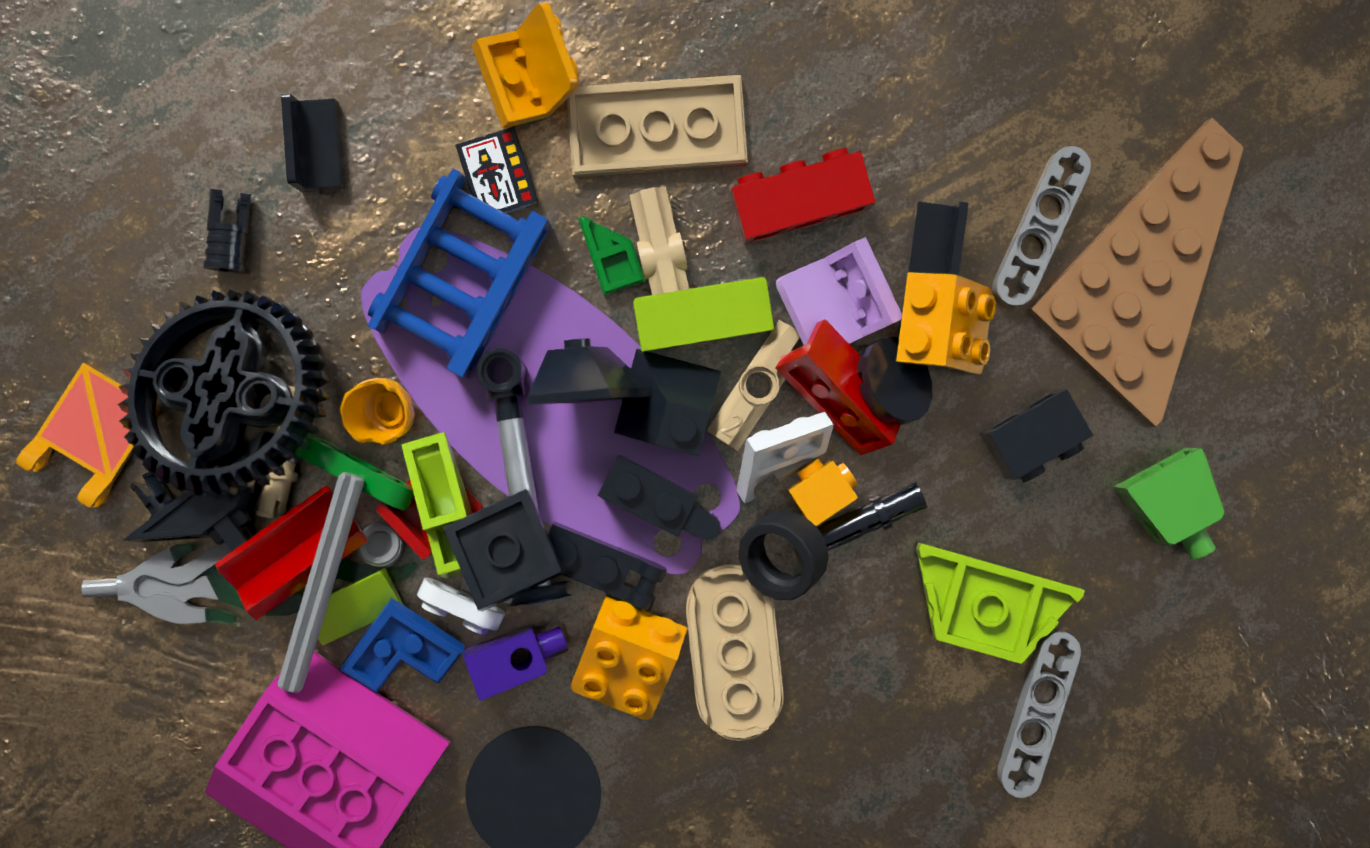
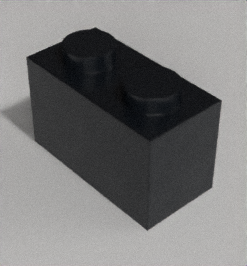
(1037, 435)

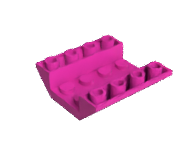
(325, 763)

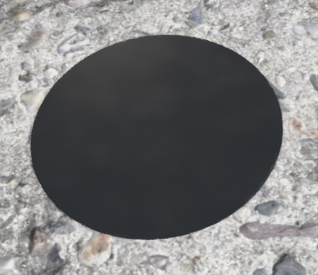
(533, 790)

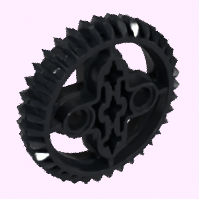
(223, 393)

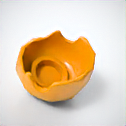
(377, 411)

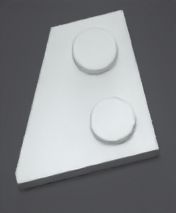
(782, 451)

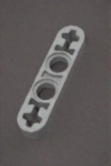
(1045, 229)
(1047, 714)

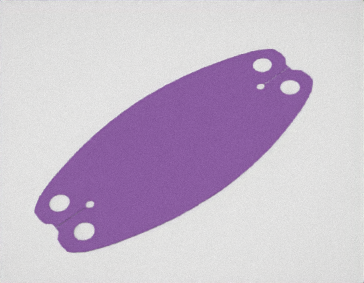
(567, 443)

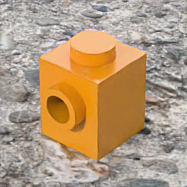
(822, 490)

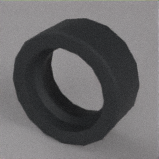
(764, 574)

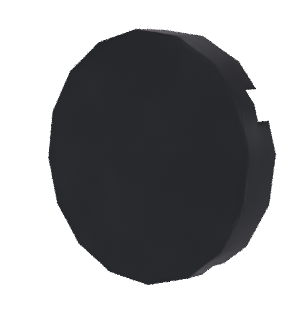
(892, 388)

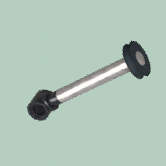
(515, 449)

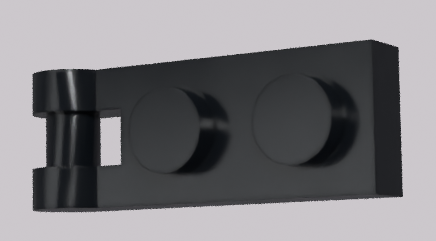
(605, 566)

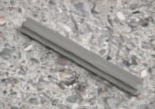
(320, 582)

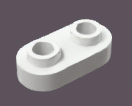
(443, 598)

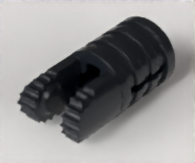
(225, 240)

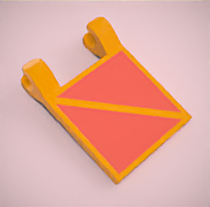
(87, 431)

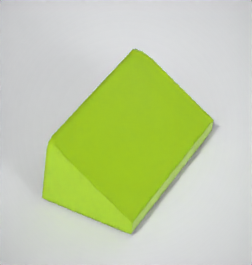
(356, 605)

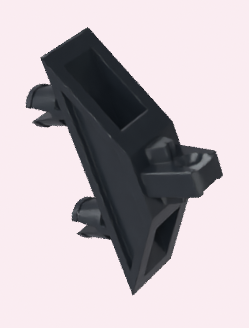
(198, 516)

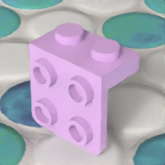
(842, 289)

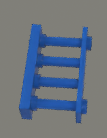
(482, 311)

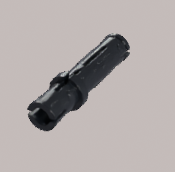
(873, 516)

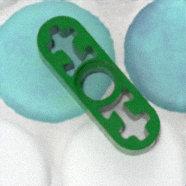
(376, 481)

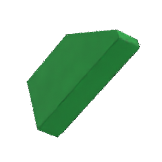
(612, 257)

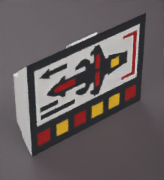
(497, 170)

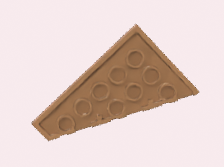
(1138, 283)

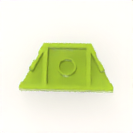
(990, 604)

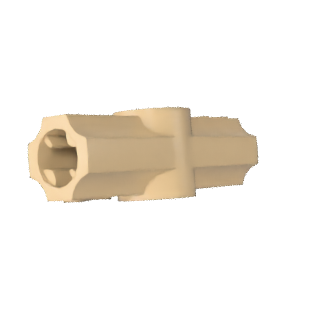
(659, 244)
(740, 409)

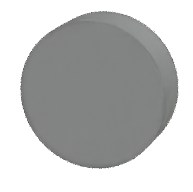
(383, 546)

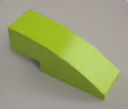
(438, 495)

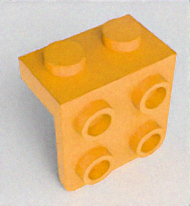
(527, 68)
(946, 322)
(628, 658)

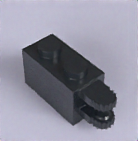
(657, 500)

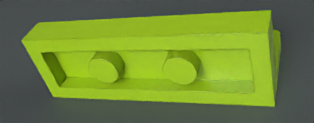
(703, 313)

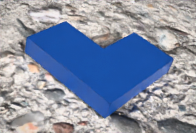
(397, 637)

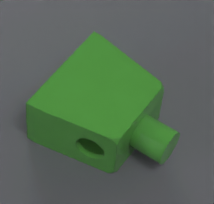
(1176, 501)

